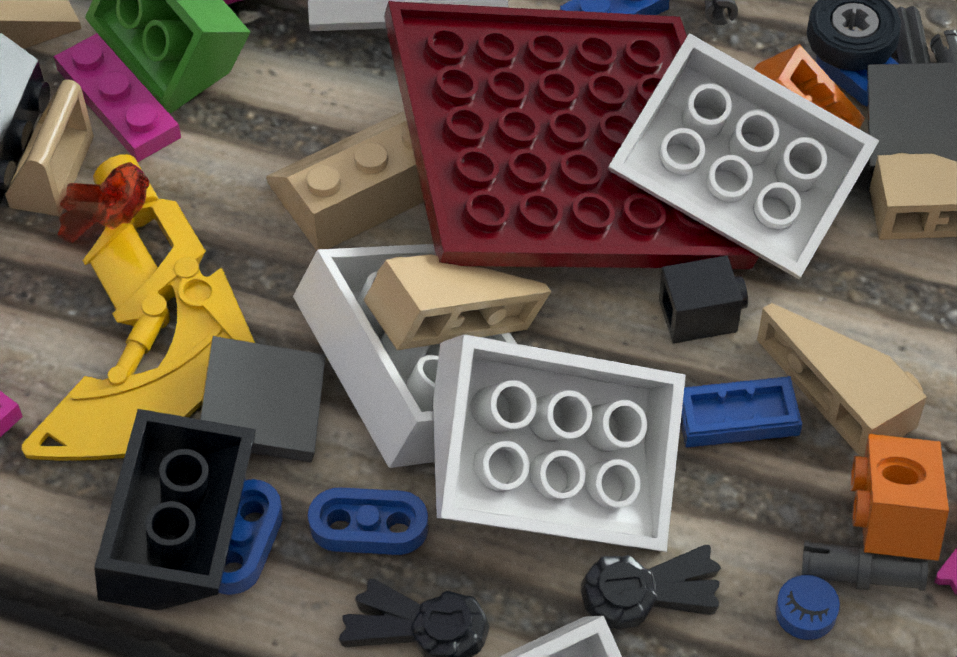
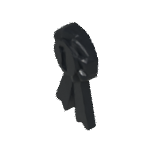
(628, 592)
(439, 627)

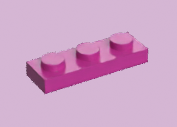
(118, 97)

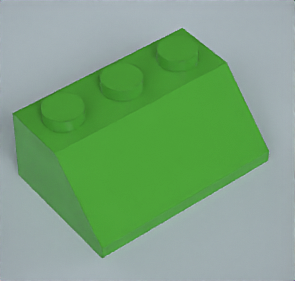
(171, 44)

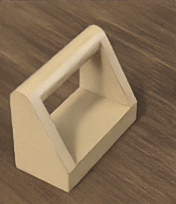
(53, 153)

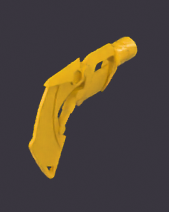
(99, 413)

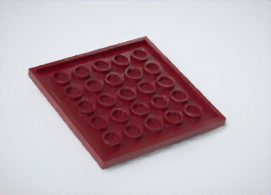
(519, 130)

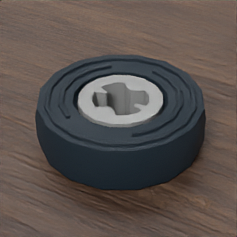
(855, 48)

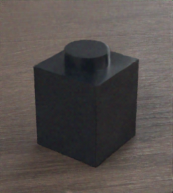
(701, 299)

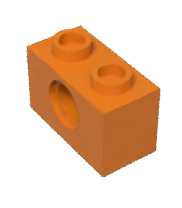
(900, 497)

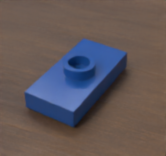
(739, 412)

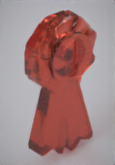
(109, 204)

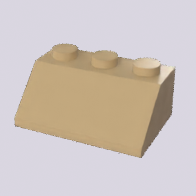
(351, 183)

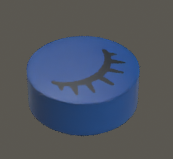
(807, 607)

